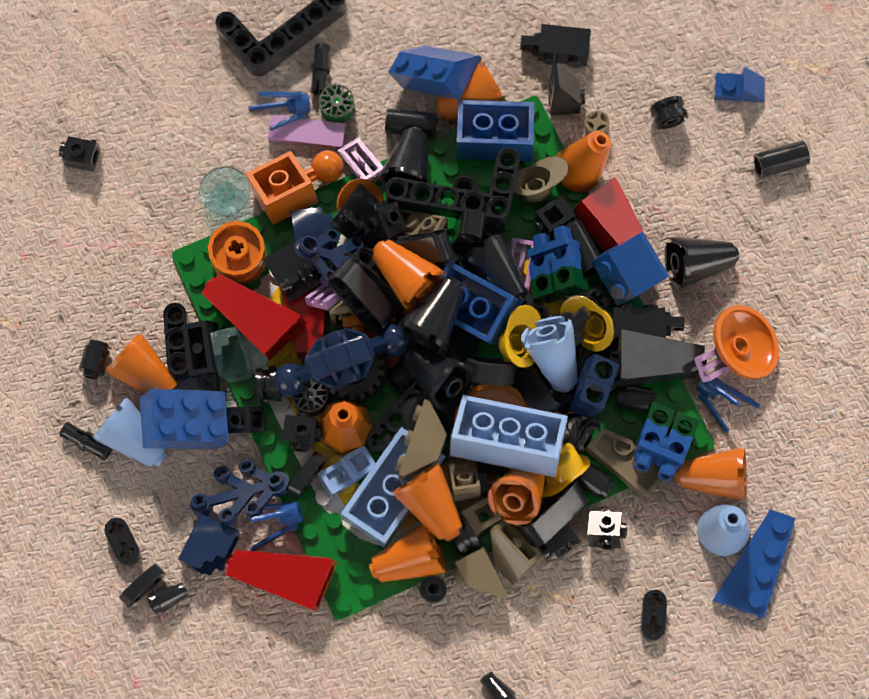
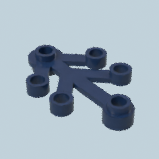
(310, 249)
(242, 493)

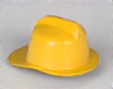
(598, 326)
(510, 339)
(569, 467)

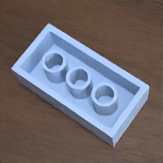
(508, 435)
(374, 506)

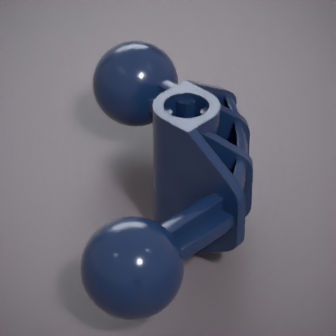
(340, 359)

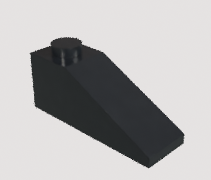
(564, 92)

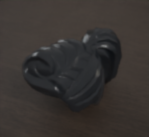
(579, 432)

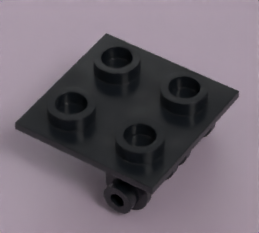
(350, 218)
(292, 272)

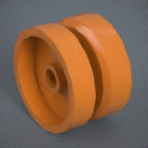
(236, 238)

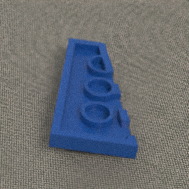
(756, 571)

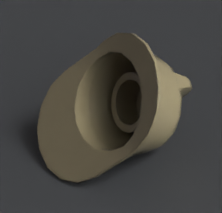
(537, 180)

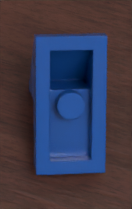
(740, 87)

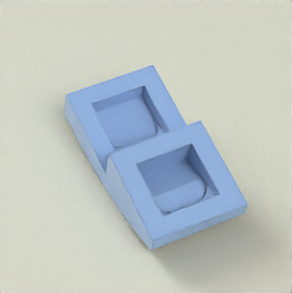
(346, 471)

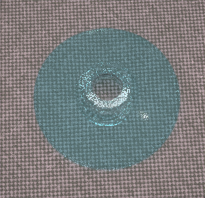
(222, 180)

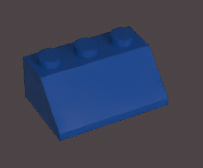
(434, 70)
(492, 126)

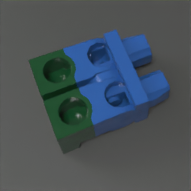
(556, 266)
(663, 450)

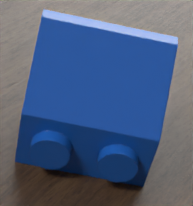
(630, 268)

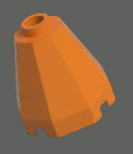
(345, 425)

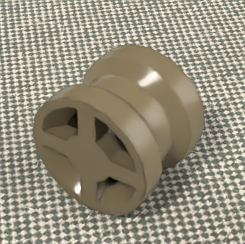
(595, 120)

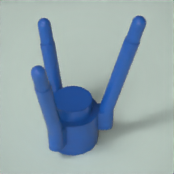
(296, 103)
(712, 390)
(287, 513)

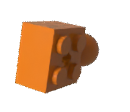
(286, 187)

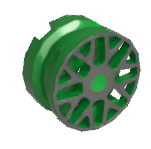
(336, 104)

